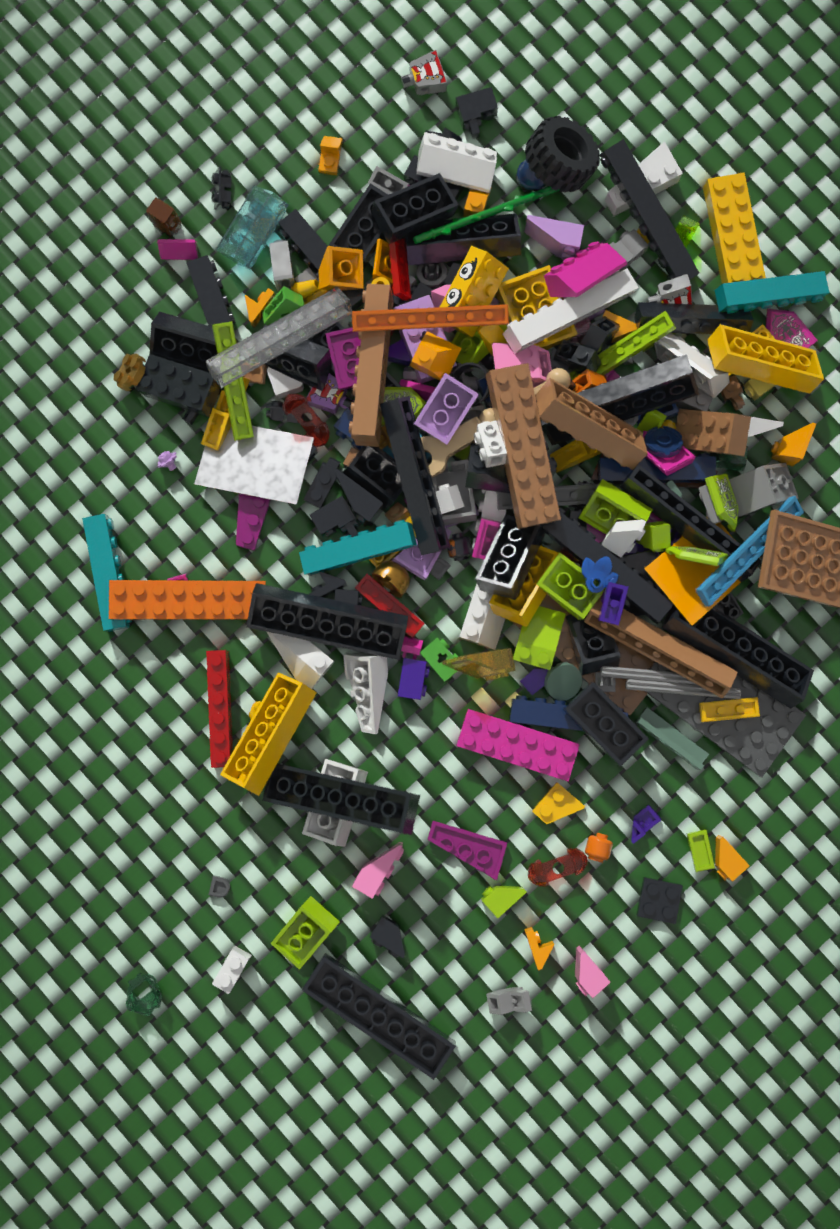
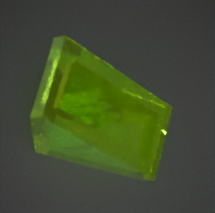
(686, 229)

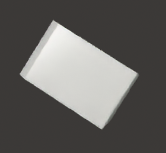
(283, 384)

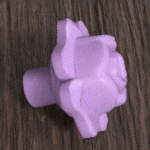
(167, 459)

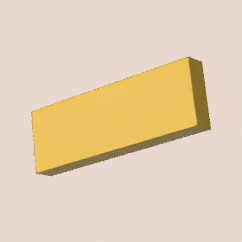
(729, 709)

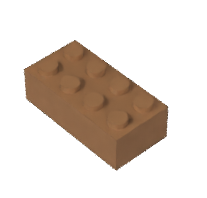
(713, 431)

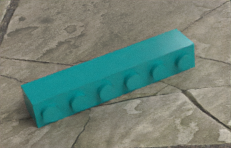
(771, 292)
(358, 548)
(104, 564)

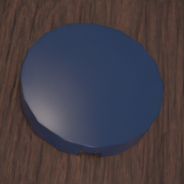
(663, 442)

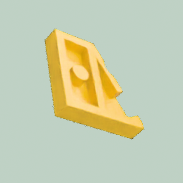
(557, 804)

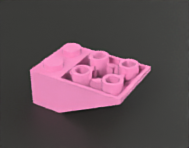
(535, 356)
(373, 873)

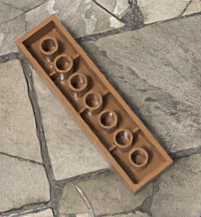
(371, 371)
(523, 438)

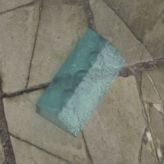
(252, 227)

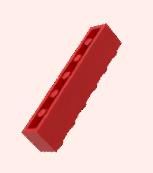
(219, 707)

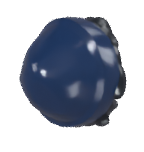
(526, 178)

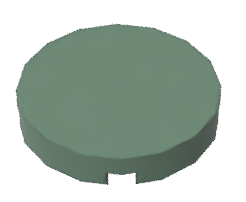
(563, 681)

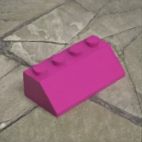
(583, 270)

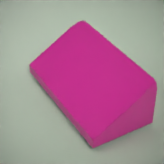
(178, 249)

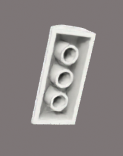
(456, 162)
(706, 377)
(481, 624)
(327, 828)

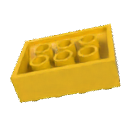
(527, 295)

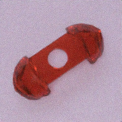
(315, 428)
(542, 873)

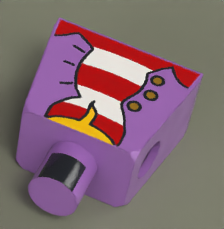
(330, 398)

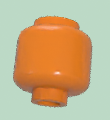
(598, 847)

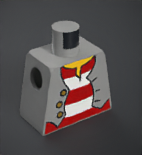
(426, 75)
(674, 291)

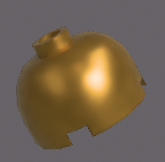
(392, 577)

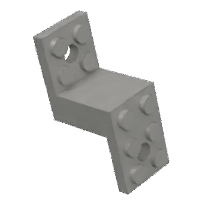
(755, 490)

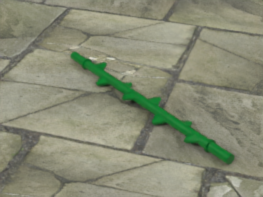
(458, 223)

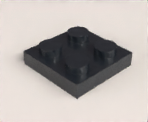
(659, 900)

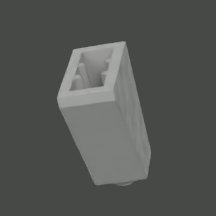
(281, 264)

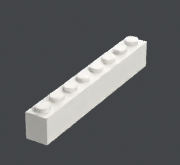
(569, 311)

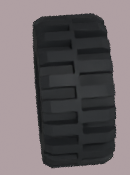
(562, 154)

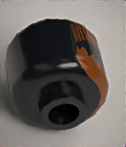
(460, 547)

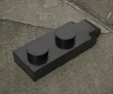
(322, 483)

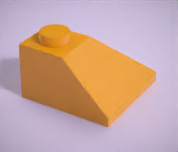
(341, 269)
(435, 356)
(793, 446)

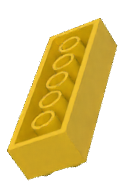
(733, 228)
(765, 359)
(268, 733)

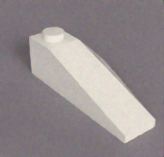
(303, 658)
(368, 682)

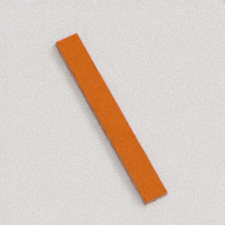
(430, 318)

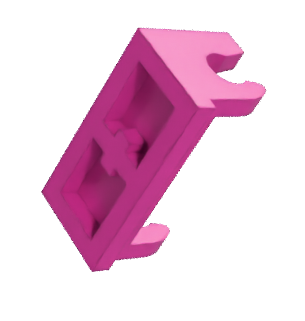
(485, 537)

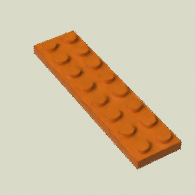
(180, 599)

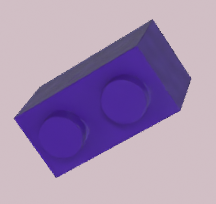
(412, 679)

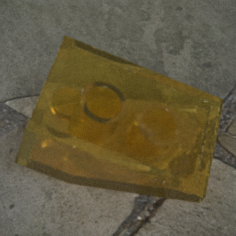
(484, 664)

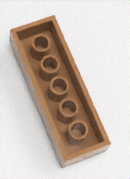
(590, 424)

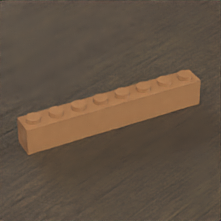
(666, 650)

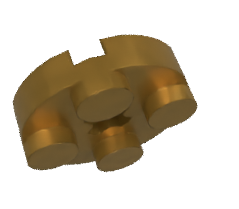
(130, 371)

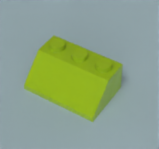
(610, 506)

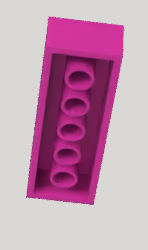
(517, 745)

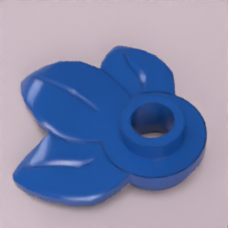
(600, 571)

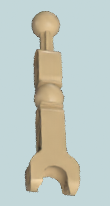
(465, 433)

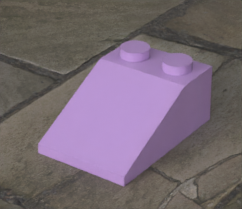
(557, 236)
(446, 408)

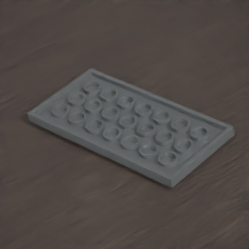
(749, 740)

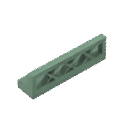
(672, 738)

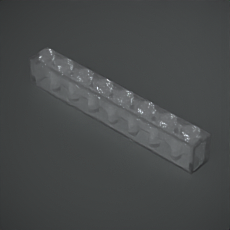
(279, 337)

